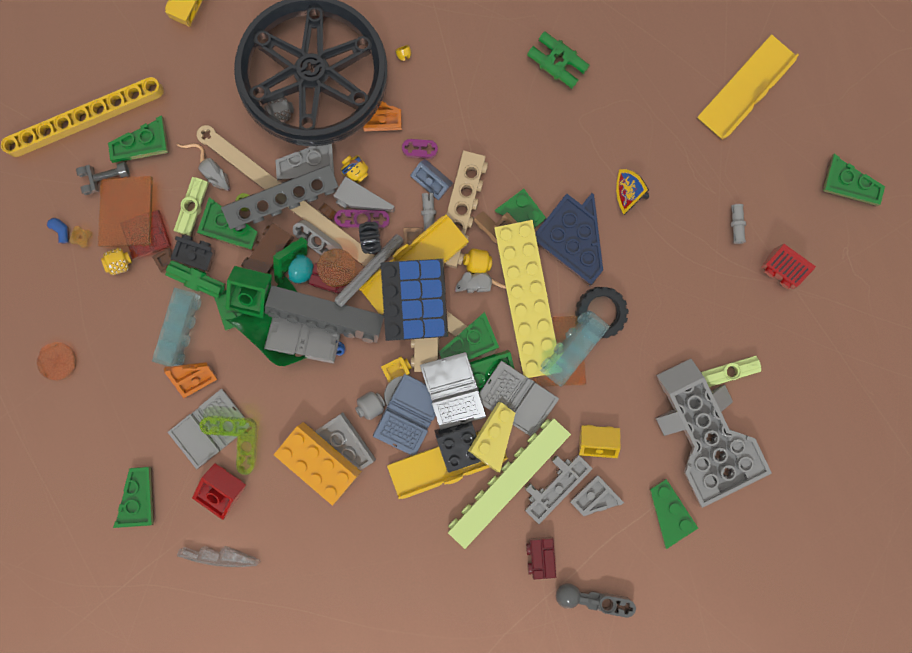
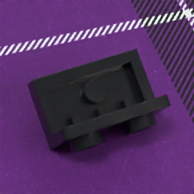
(192, 253)

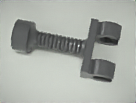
(121, 170)

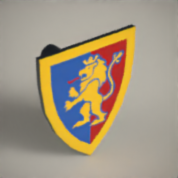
(630, 189)

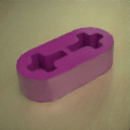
(418, 143)

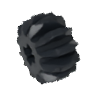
(370, 237)

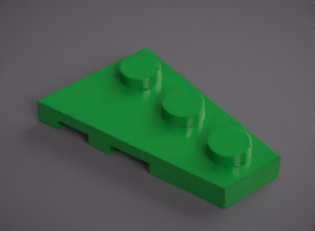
(850, 183)
(215, 226)
(136, 503)

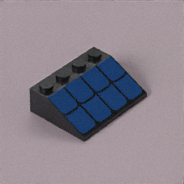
(414, 299)

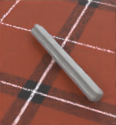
(368, 270)

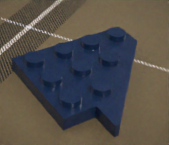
(573, 237)

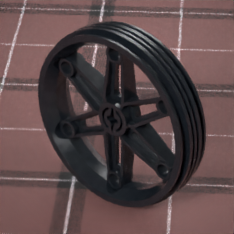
(305, 78)

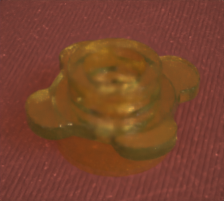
(77, 231)

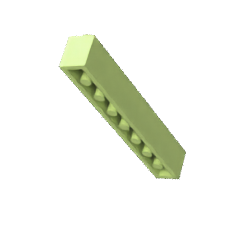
(509, 482)

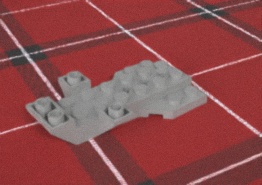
(699, 413)

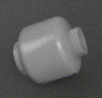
(370, 405)

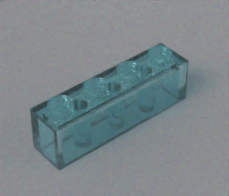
(176, 328)
(574, 348)

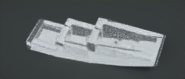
(226, 557)

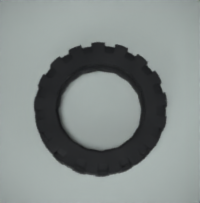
(620, 303)

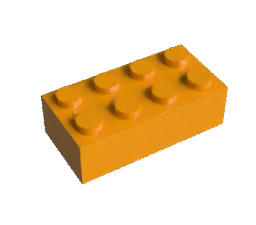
(317, 463)

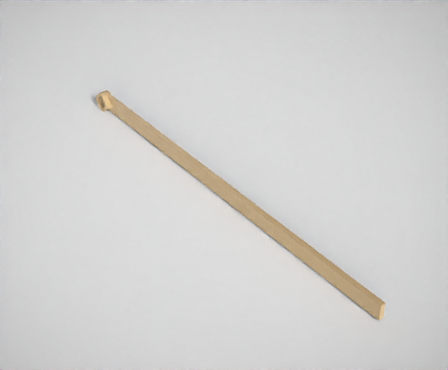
(305, 211)

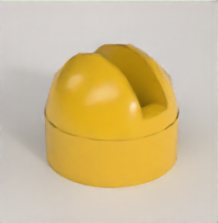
(403, 51)

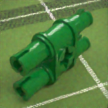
(558, 49)

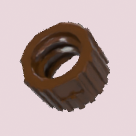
(327, 211)

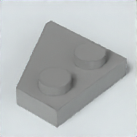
(595, 497)

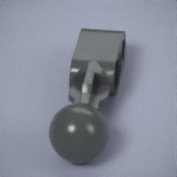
(569, 596)

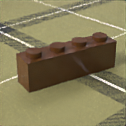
(274, 240)

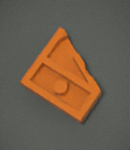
(385, 119)
(190, 377)

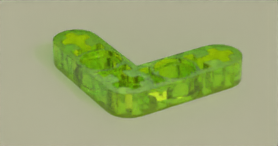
(242, 436)

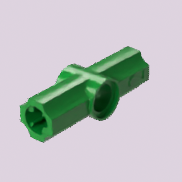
(195, 279)

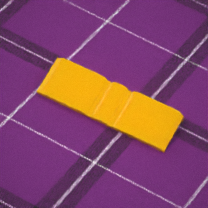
(747, 87)
(438, 241)
(426, 472)

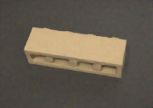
(425, 351)

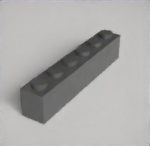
(323, 314)

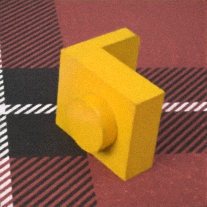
(396, 368)

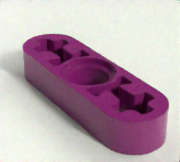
(347, 224)

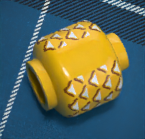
(116, 261)

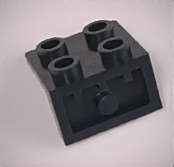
(455, 444)

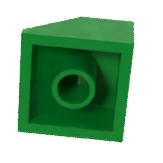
(247, 291)

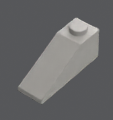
(357, 197)

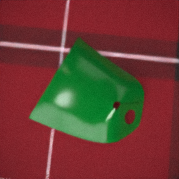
(257, 330)

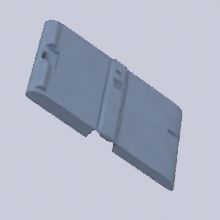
(406, 416)

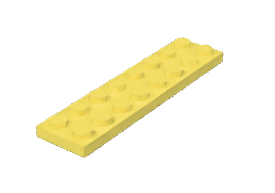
(526, 295)

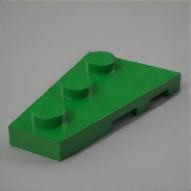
(141, 143)
(473, 340)
(484, 367)
(672, 515)

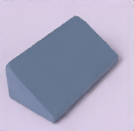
(431, 179)

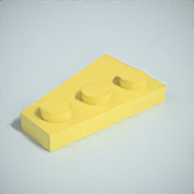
(493, 437)

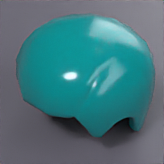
(300, 269)

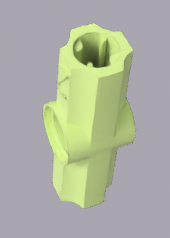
(195, 194)
(742, 368)

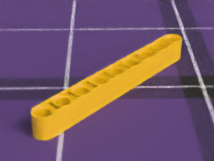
(73, 117)

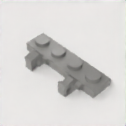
(547, 499)

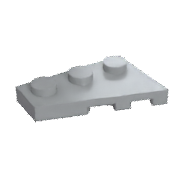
(304, 162)
(346, 440)

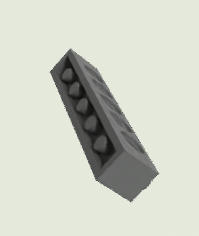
(236, 221)

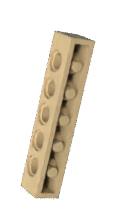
(468, 162)

